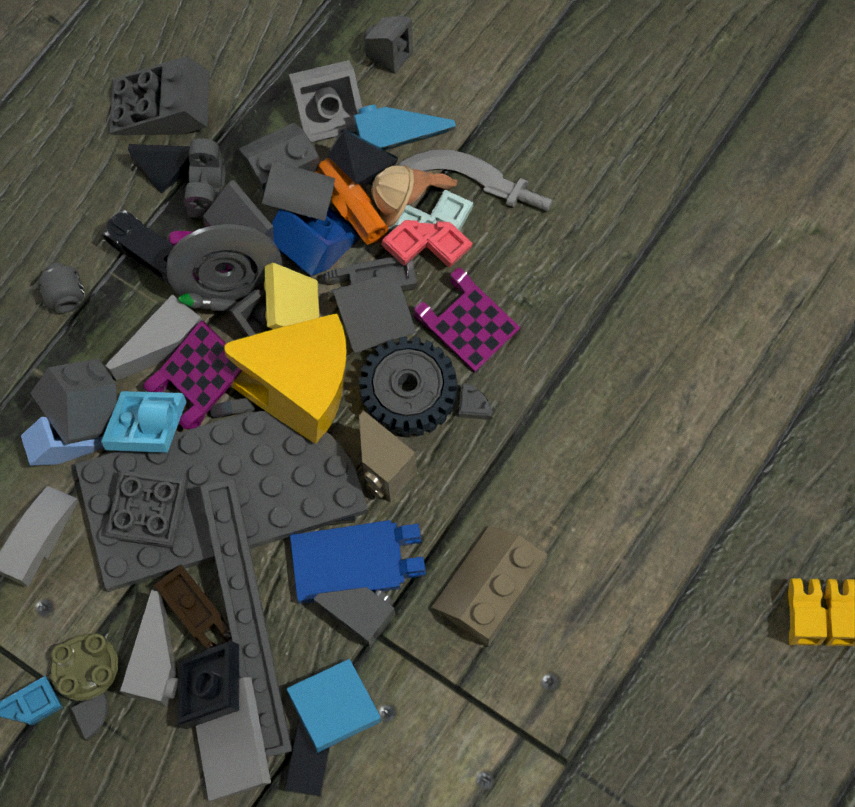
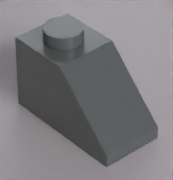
(390, 42)
(358, 611)

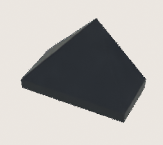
(359, 157)
(161, 163)

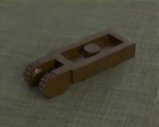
(192, 606)

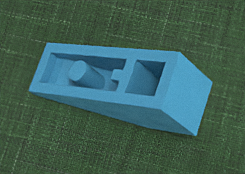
(397, 127)

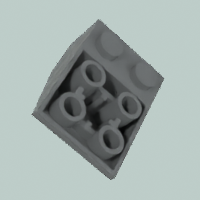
(161, 99)

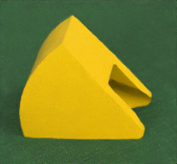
(294, 372)

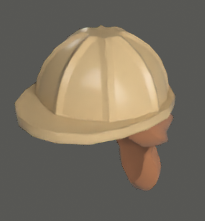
(401, 187)

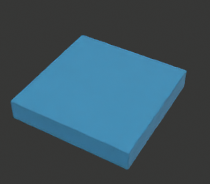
(333, 705)

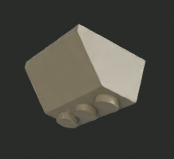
(490, 583)

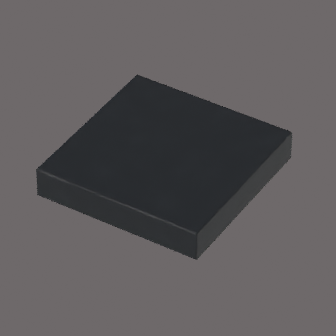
(208, 685)

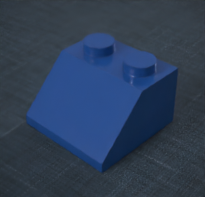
(313, 242)

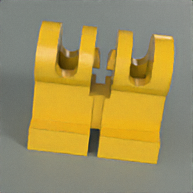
(815, 624)

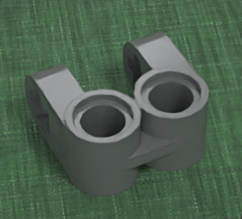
(206, 177)

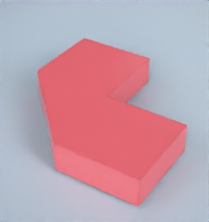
(441, 238)

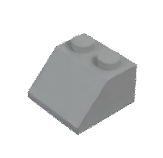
(326, 99)

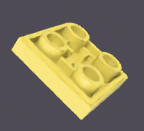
(289, 296)

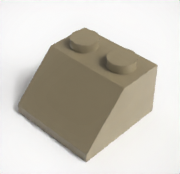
(385, 459)

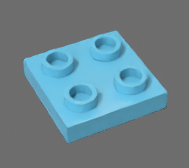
(144, 421)

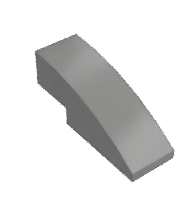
(36, 535)

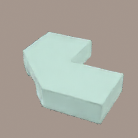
(448, 209)

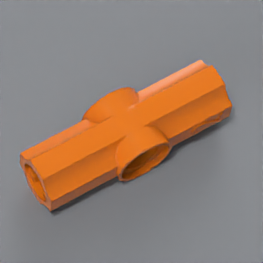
(354, 204)

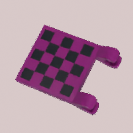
(471, 325)
(198, 371)

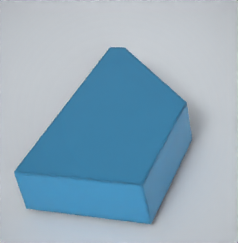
(31, 703)

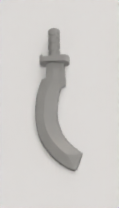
(480, 171)

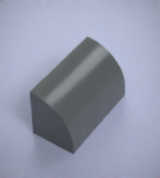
(298, 190)

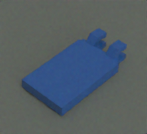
(354, 558)

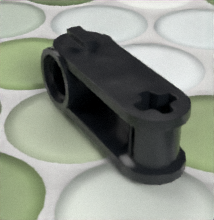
(139, 243)

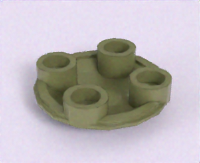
(83, 667)

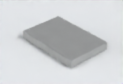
(234, 749)

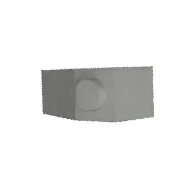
(155, 339)
(152, 663)

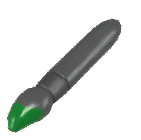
(212, 303)

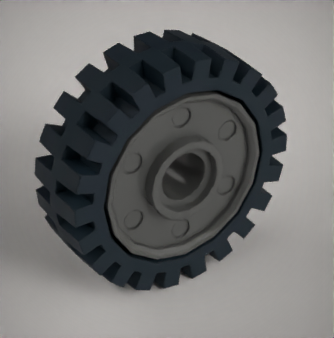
(403, 363)

